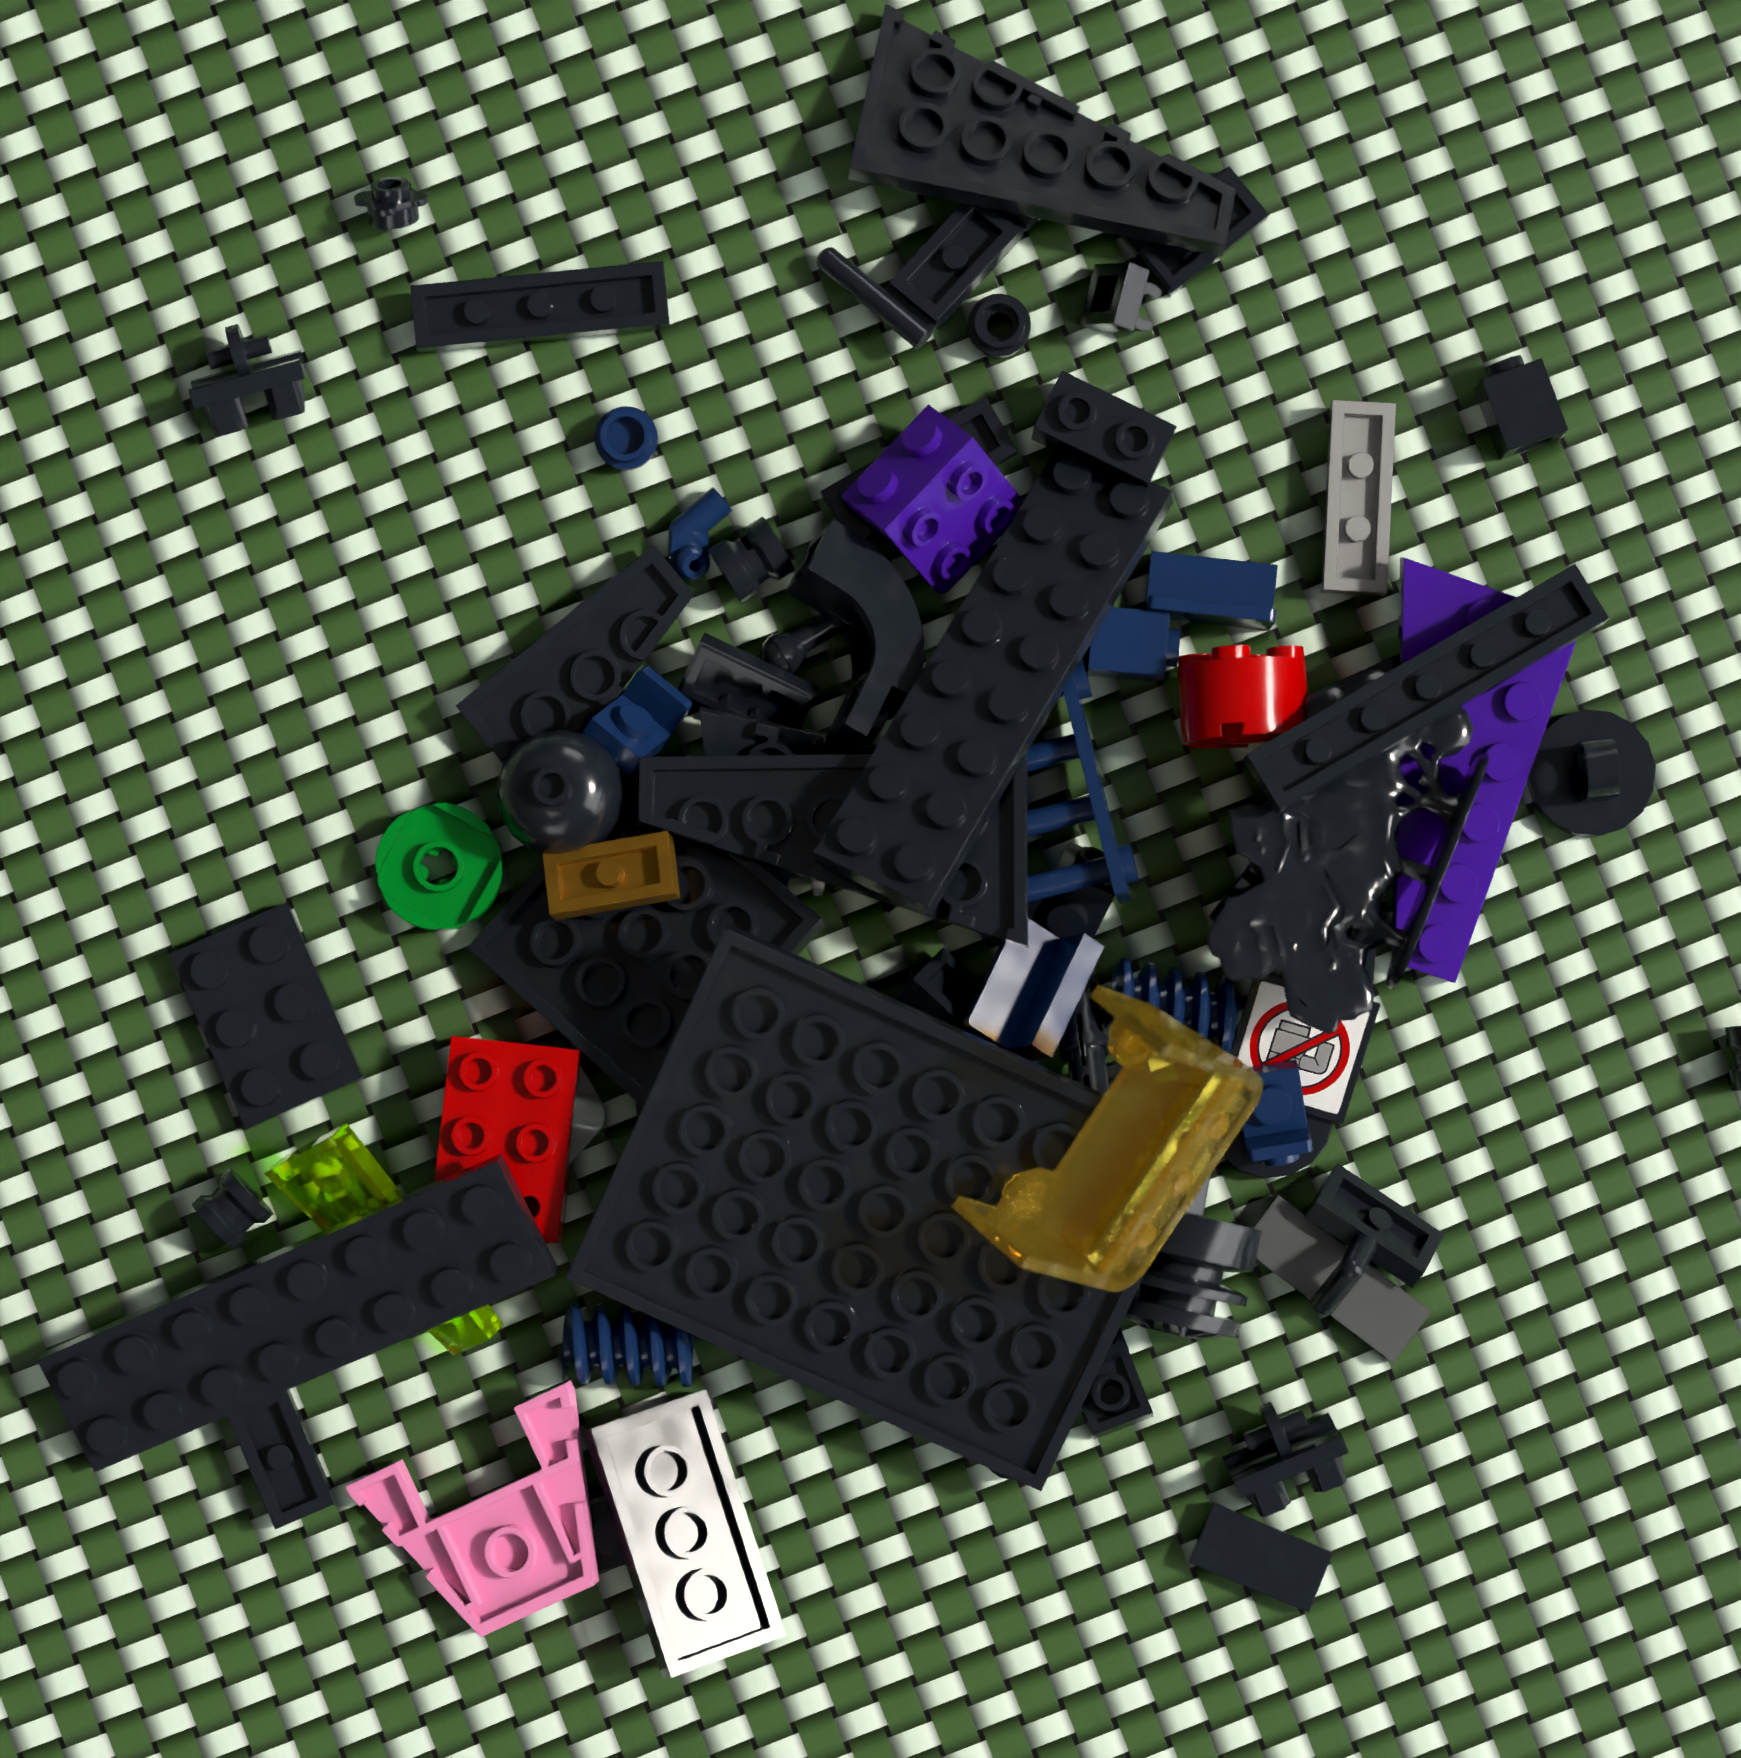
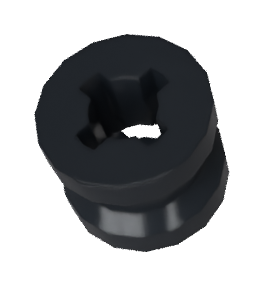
(232, 1209)

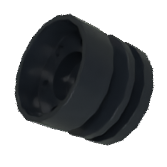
(1186, 1279)

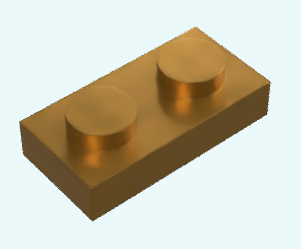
(612, 875)

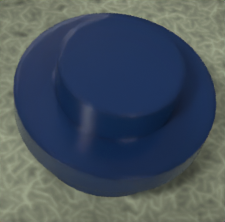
(626, 438)

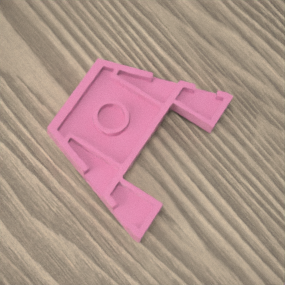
(512, 1545)

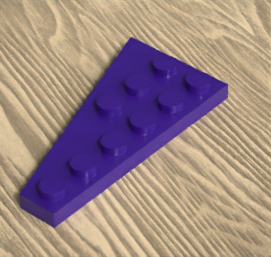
(1506, 726)

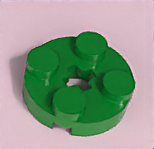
(430, 831)

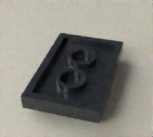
(267, 1015)

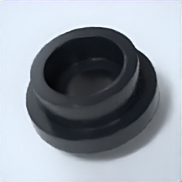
(1002, 306)

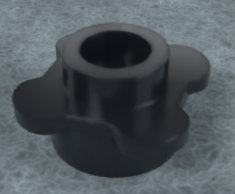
(391, 203)

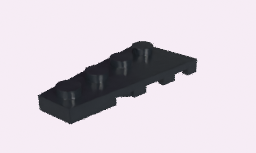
(580, 659)

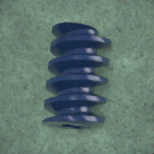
(1194, 1006)
(625, 1345)

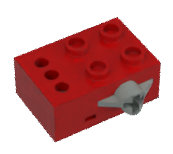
(527, 1106)

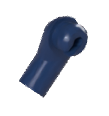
(689, 535)

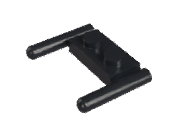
(937, 275)

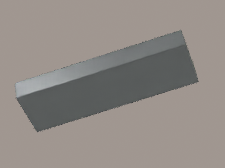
(1306, 1257)

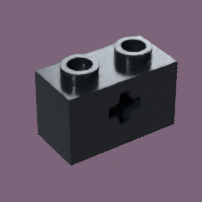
(1104, 428)

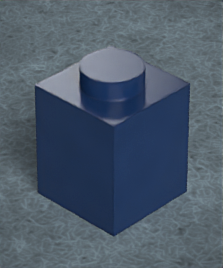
(1133, 646)

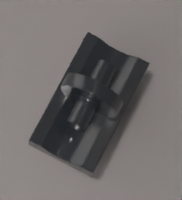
(222, 392)
(1283, 1450)

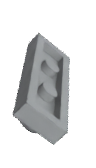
(1358, 498)

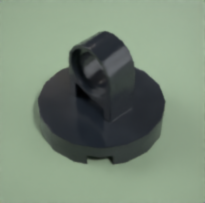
(1592, 773)

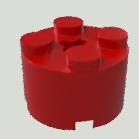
(1240, 696)

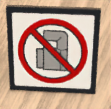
(1325, 1061)

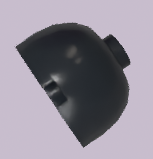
(560, 792)

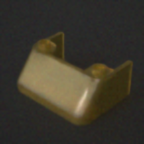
(1134, 1159)

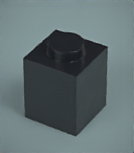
(1519, 406)

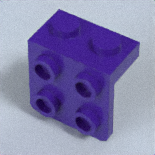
(935, 499)

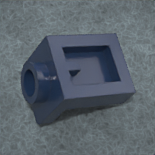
(639, 720)
(1278, 1125)

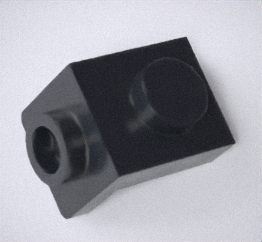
(1077, 910)

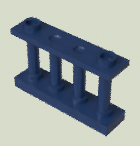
(1118, 863)

